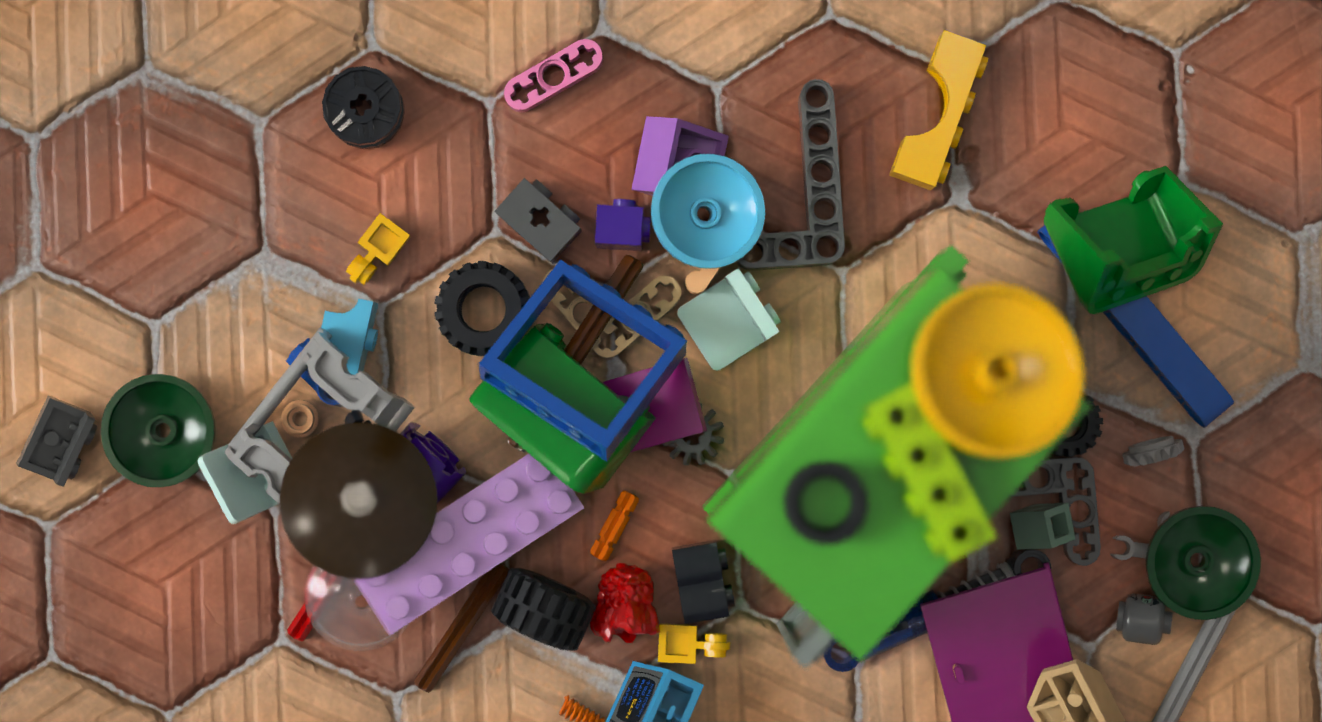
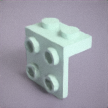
(728, 319)
(234, 490)

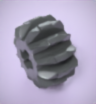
(703, 439)

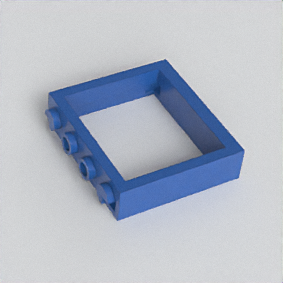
(555, 411)

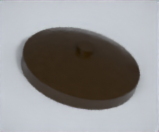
(358, 500)

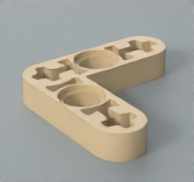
(622, 344)

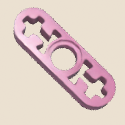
(555, 60)

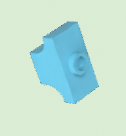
(353, 332)

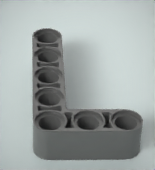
(813, 191)

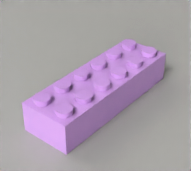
(471, 540)

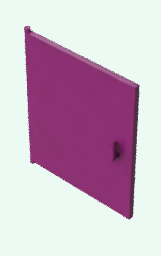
(998, 643)

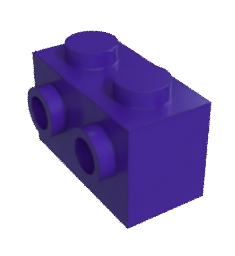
(621, 226)

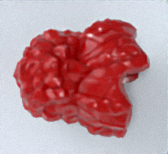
(625, 604)

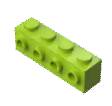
(929, 474)

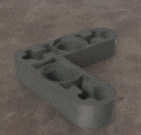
(1059, 483)

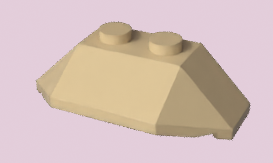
(1073, 695)

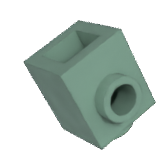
(1034, 527)

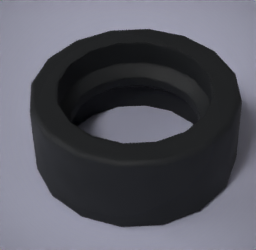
(826, 535)

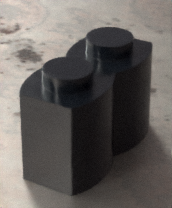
(701, 581)

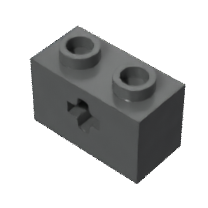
(518, 211)

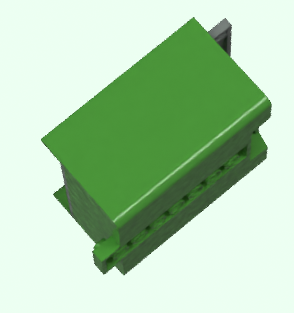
(877, 574)

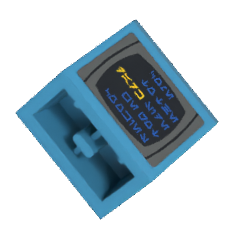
(654, 696)

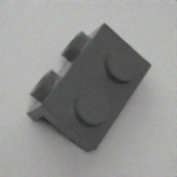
(57, 440)

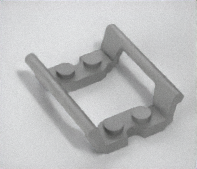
(329, 370)

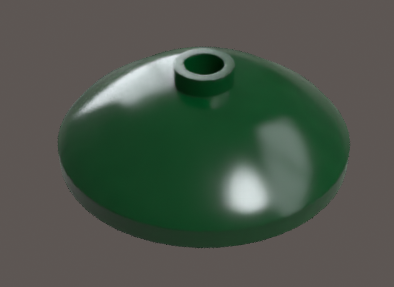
(133, 424)
(1226, 569)

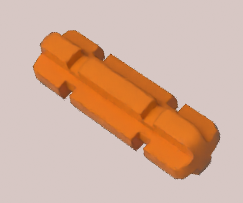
(614, 525)

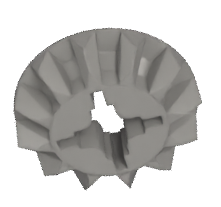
(1153, 451)

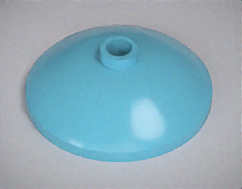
(728, 195)

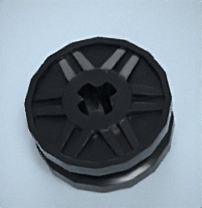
(347, 92)

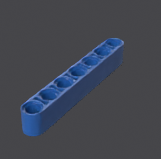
(1166, 355)

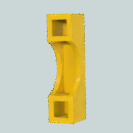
(954, 67)

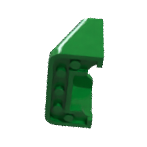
(1134, 243)
(543, 360)

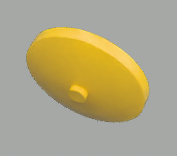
(997, 371)

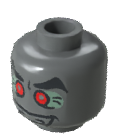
(1143, 619)

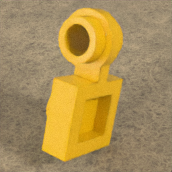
(382, 241)
(680, 644)

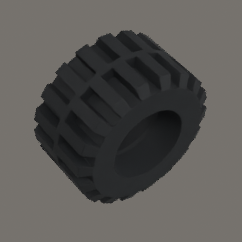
(456, 289)
(543, 609)

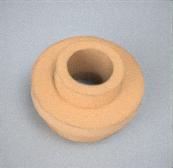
(288, 418)

